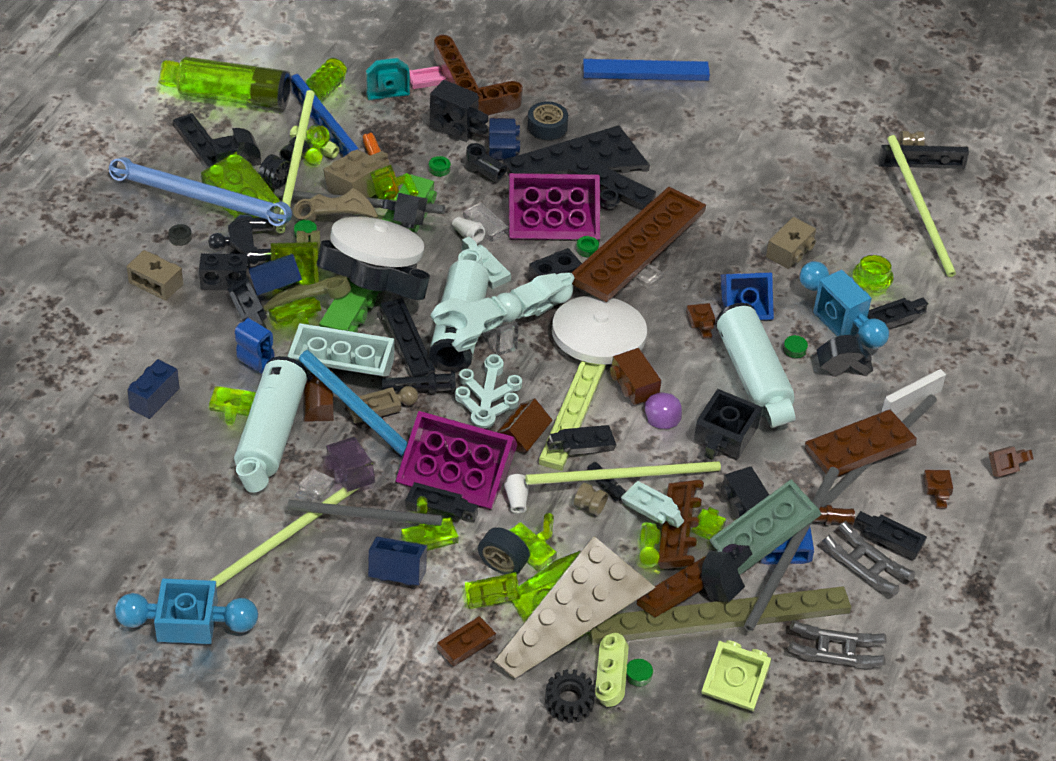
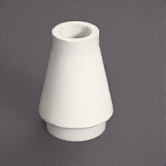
(469, 229)
(517, 492)

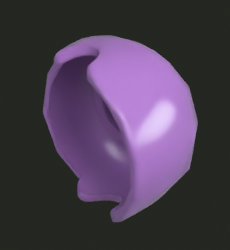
(663, 410)

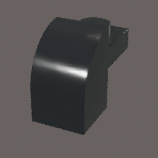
(240, 142)
(843, 352)
(721, 573)

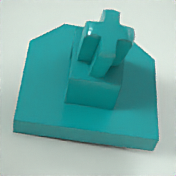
(387, 79)

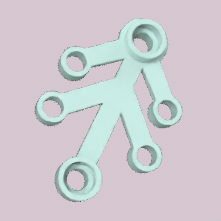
(483, 415)

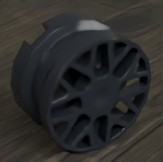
(274, 170)

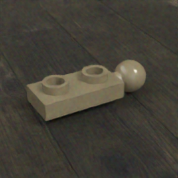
(387, 401)

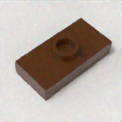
(466, 641)

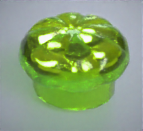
(873, 274)

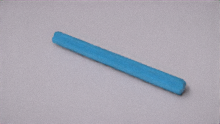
(353, 402)

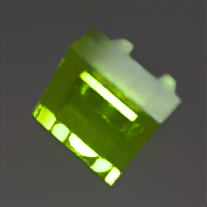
(709, 523)

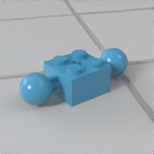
(843, 305)
(186, 611)

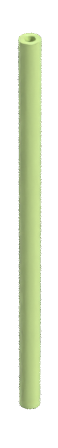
(296, 156)
(920, 203)
(622, 473)
(277, 539)

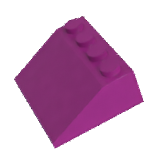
(554, 206)
(457, 458)

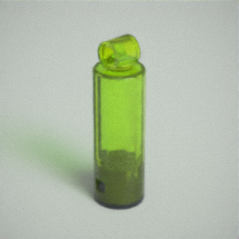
(227, 81)

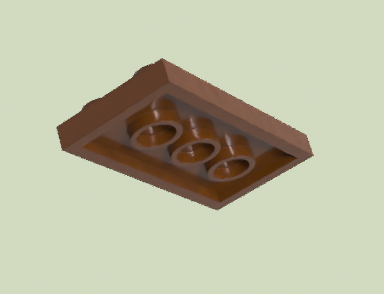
(861, 443)

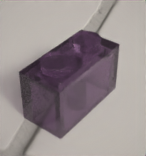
(349, 464)

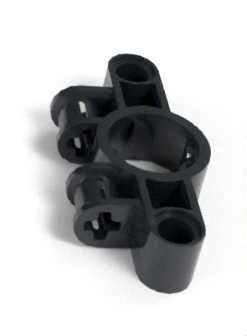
(404, 281)

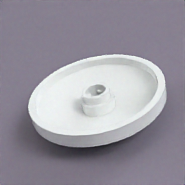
(377, 241)
(598, 329)

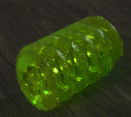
(327, 78)

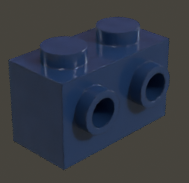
(153, 388)
(397, 561)

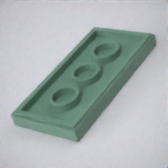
(769, 523)

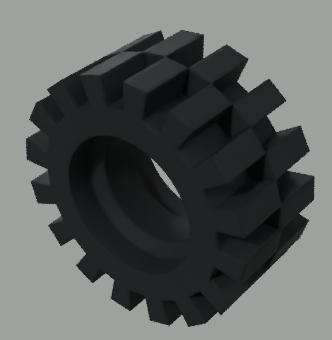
(565, 708)

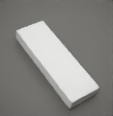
(915, 392)

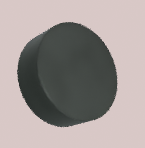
(180, 234)

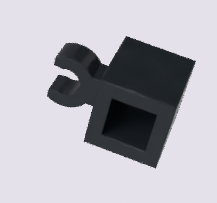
(408, 209)

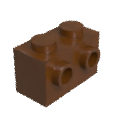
(635, 376)

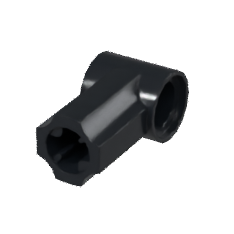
(478, 161)

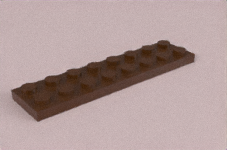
(637, 244)

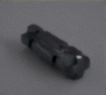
(608, 485)

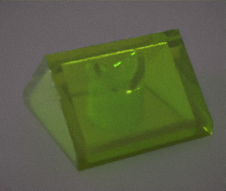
(305, 256)

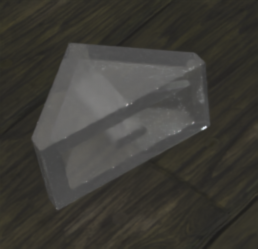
(502, 338)

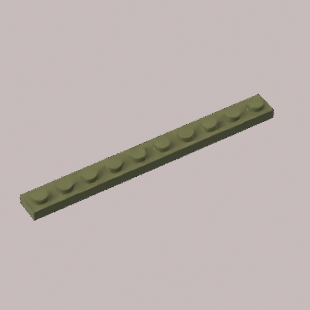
(723, 615)

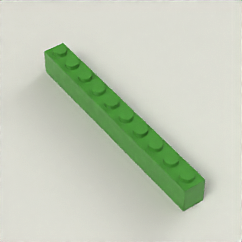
(352, 309)

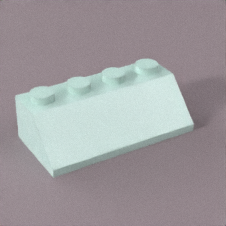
(345, 349)

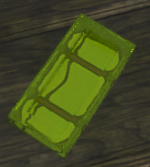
(492, 590)

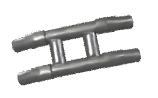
(862, 548)
(849, 639)

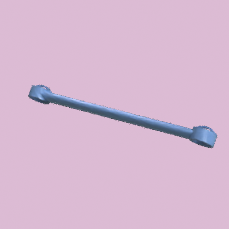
(200, 191)

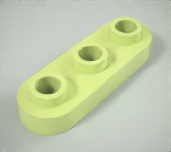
(614, 652)

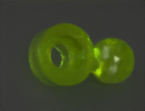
(314, 155)
(648, 538)

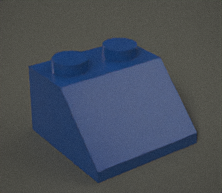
(751, 289)

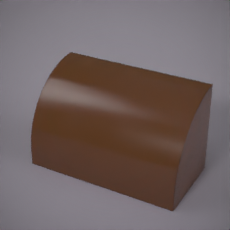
(317, 400)
(526, 424)

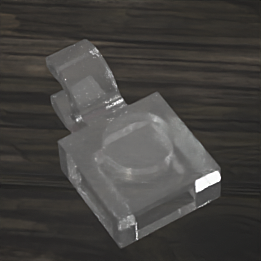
(314, 486)

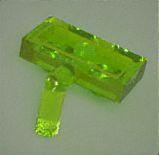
(387, 183)
(299, 309)
(231, 402)
(430, 535)
(540, 552)

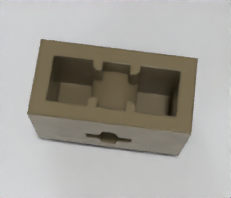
(791, 243)
(155, 275)

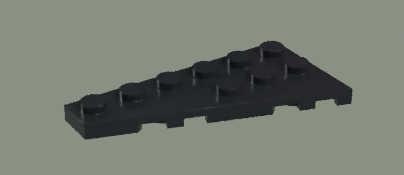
(607, 147)

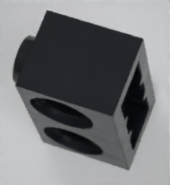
(557, 263)
(222, 270)

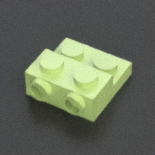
(737, 675)

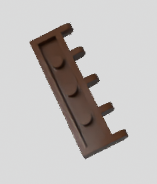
(676, 540)

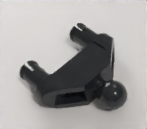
(241, 239)

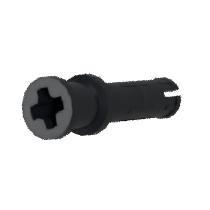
(432, 378)

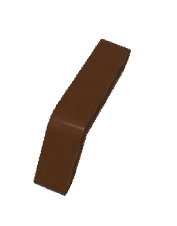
(492, 98)

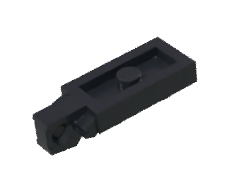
(248, 302)
(899, 311)
(583, 440)
(442, 503)
(891, 534)

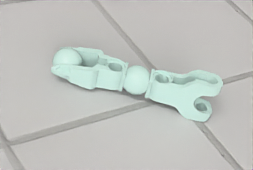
(488, 313)

